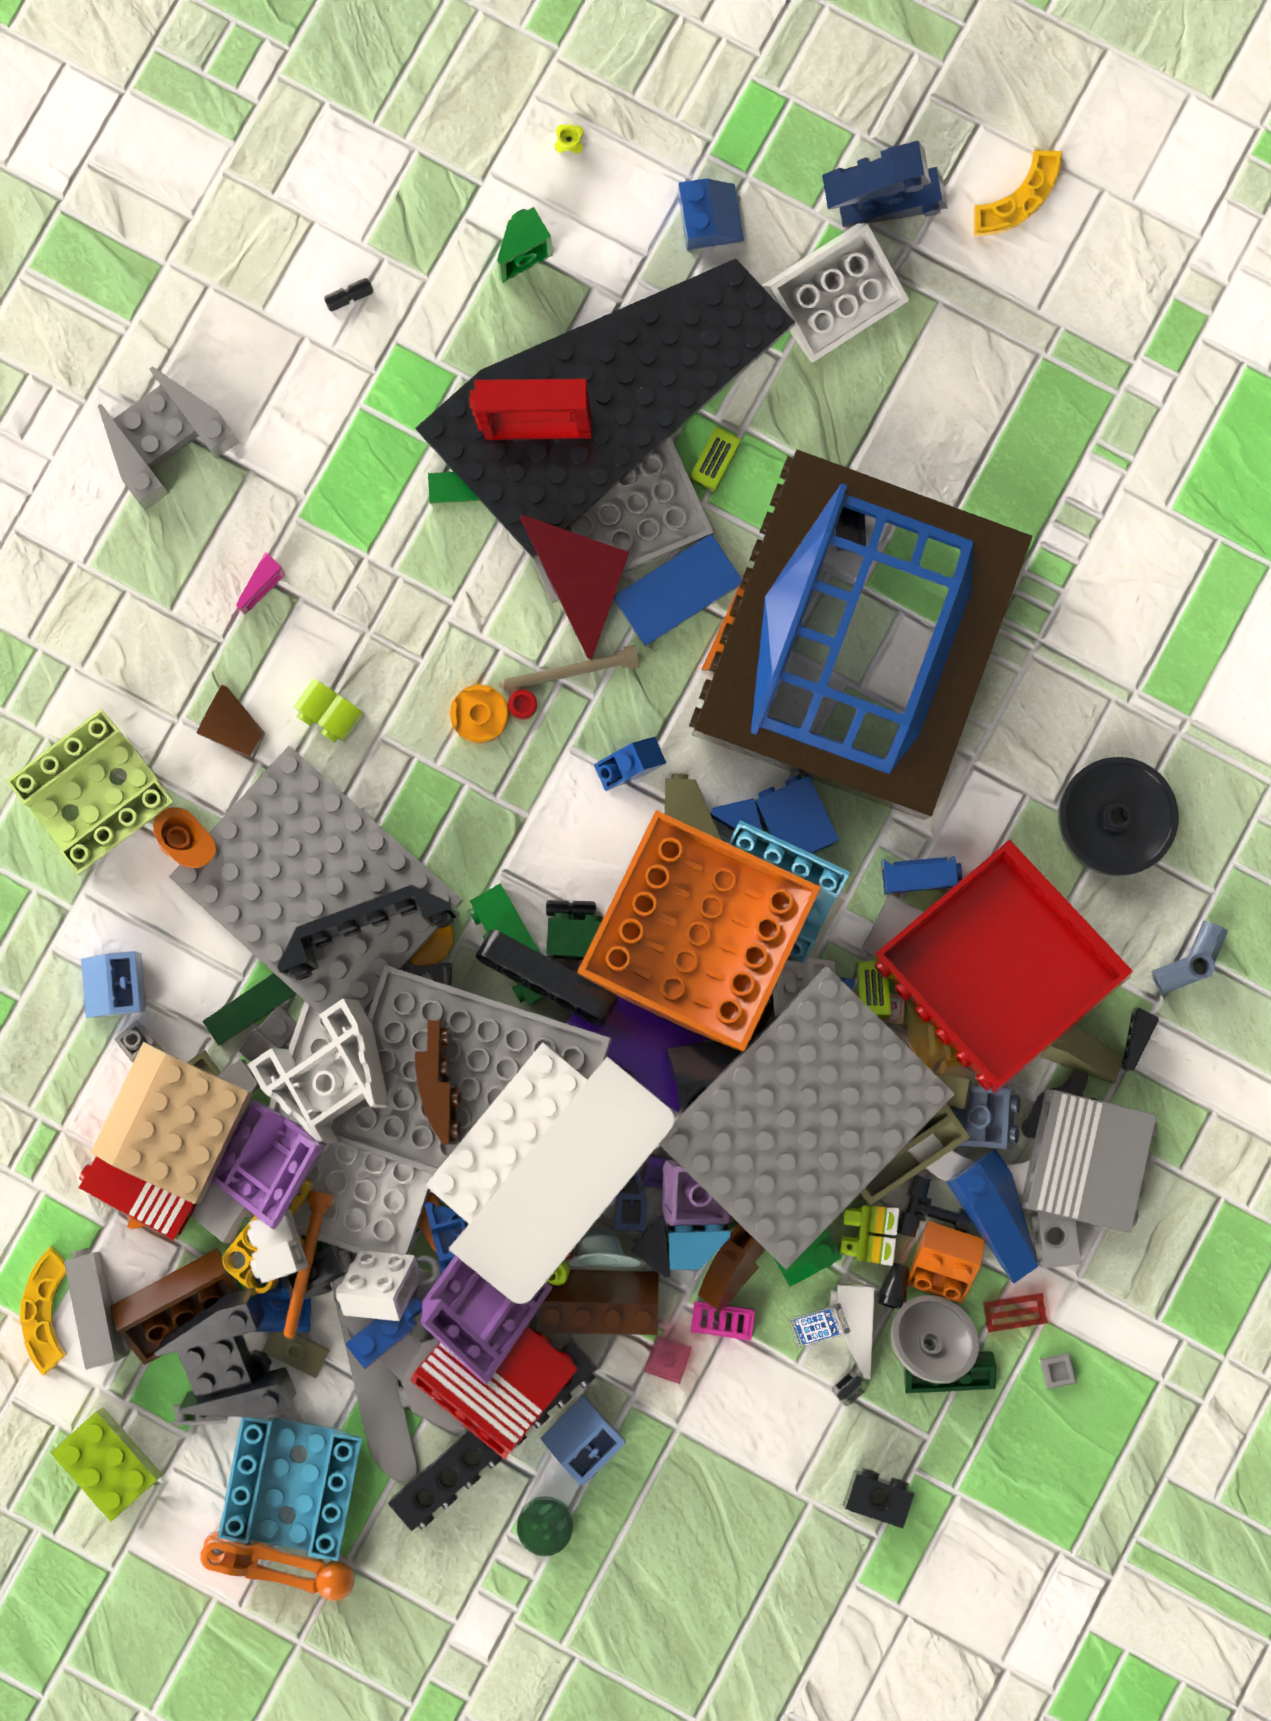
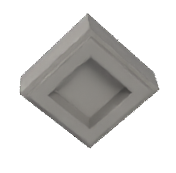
(1057, 1370)

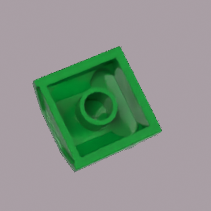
(818, 1255)

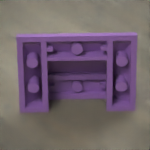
(267, 1163)
(476, 1318)

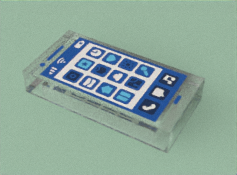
(819, 1325)

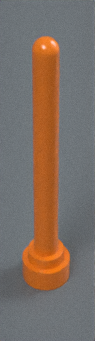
(319, 1205)

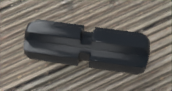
(354, 292)
(577, 908)

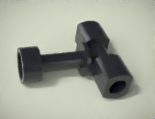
(920, 1208)

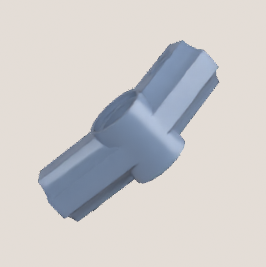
(1180, 973)

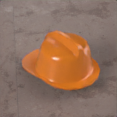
(183, 838)

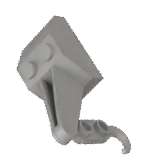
(408, 1356)

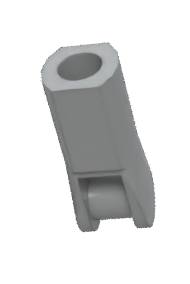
(181, 1419)

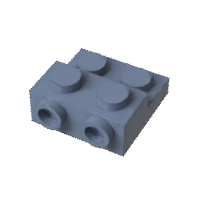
(990, 1118)

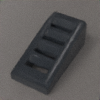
(1140, 1030)
(849, 1388)

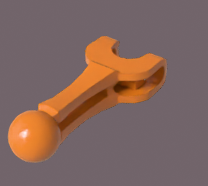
(332, 1581)

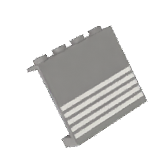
(1089, 1161)

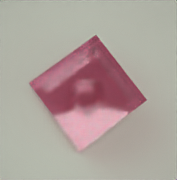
(667, 1359)

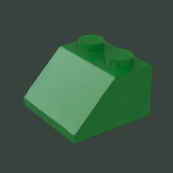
(523, 244)

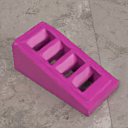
(264, 578)
(721, 1331)

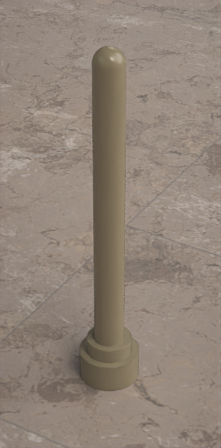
(626, 658)

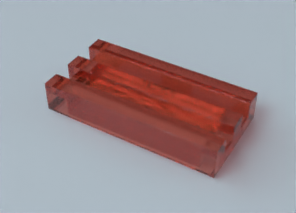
(1040, 1308)

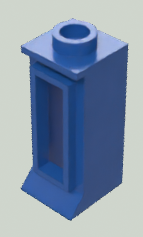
(920, 875)

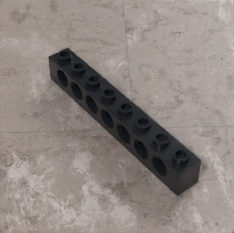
(406, 1501)

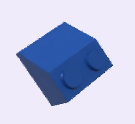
(709, 213)

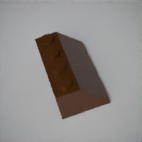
(171, 1302)
(602, 1303)

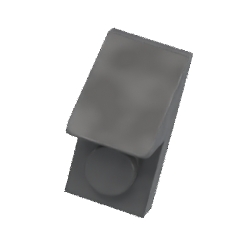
(271, 1034)

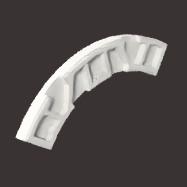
(953, 1163)

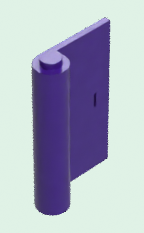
(641, 1046)

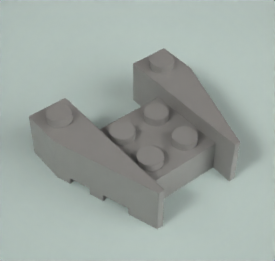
(157, 430)

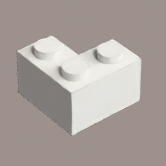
(278, 1249)

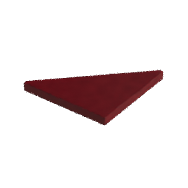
(581, 574)

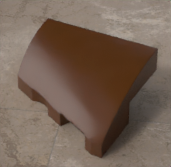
(231, 725)

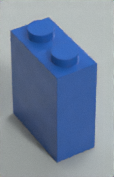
(797, 815)

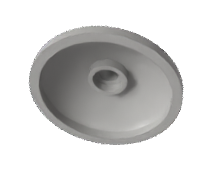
(941, 1326)

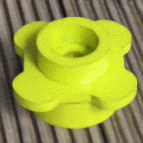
(563, 133)

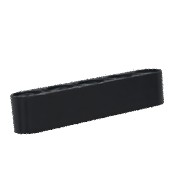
(546, 977)

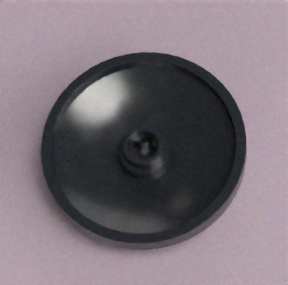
(1118, 816)

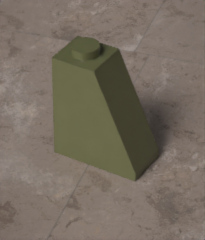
(687, 804)

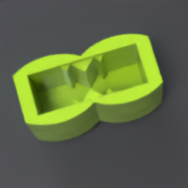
(328, 710)

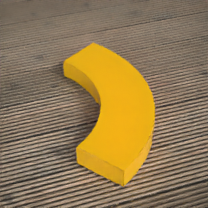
(1025, 201)
(37, 1311)

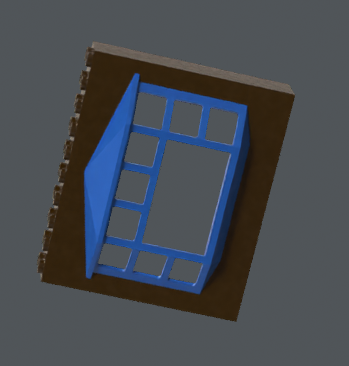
(771, 619)

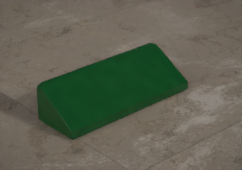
(979, 1377)

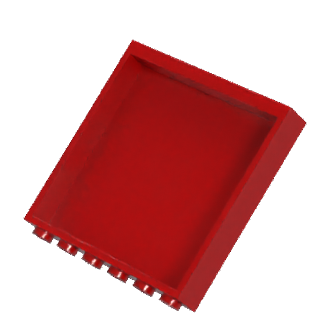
(1001, 967)

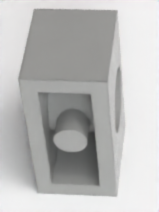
(1063, 1252)

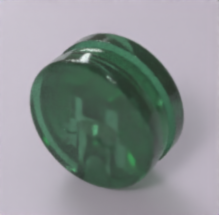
(545, 1526)

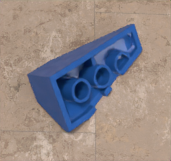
(993, 1205)

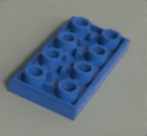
(678, 590)

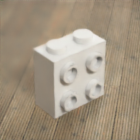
(378, 1285)

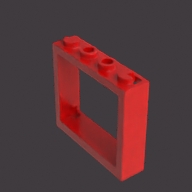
(532, 409)

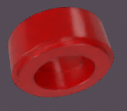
(522, 704)

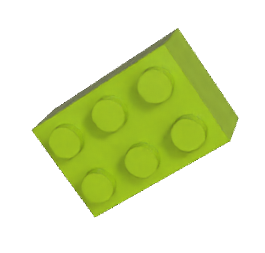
(106, 1464)

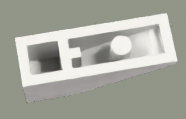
(858, 1306)

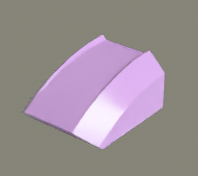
(686, 1201)

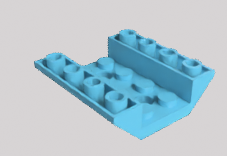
(800, 863)
(269, 1478)

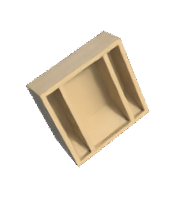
(171, 1123)

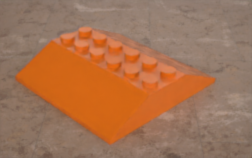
(698, 931)

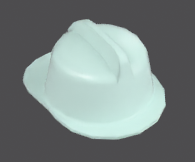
(601, 1249)

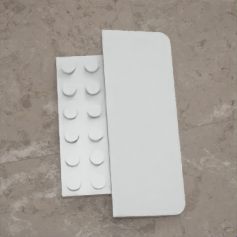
(546, 1167)

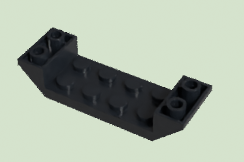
(299, 958)

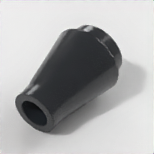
(894, 1288)

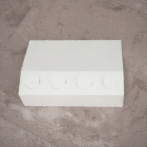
(837, 291)

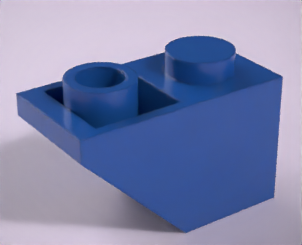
(630, 763)

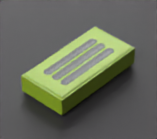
(715, 459)
(873, 989)

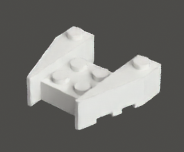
(330, 1078)

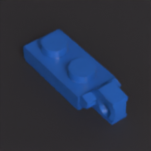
(383, 1335)

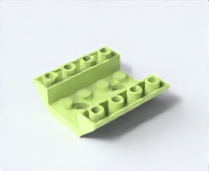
(79, 774)

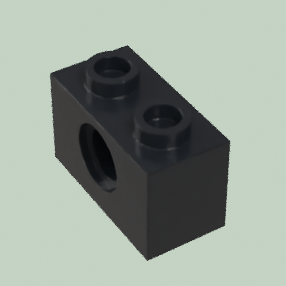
(892, 1510)

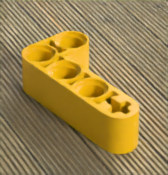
(242, 1243)

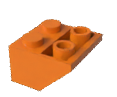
(945, 1262)

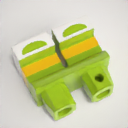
(866, 1246)

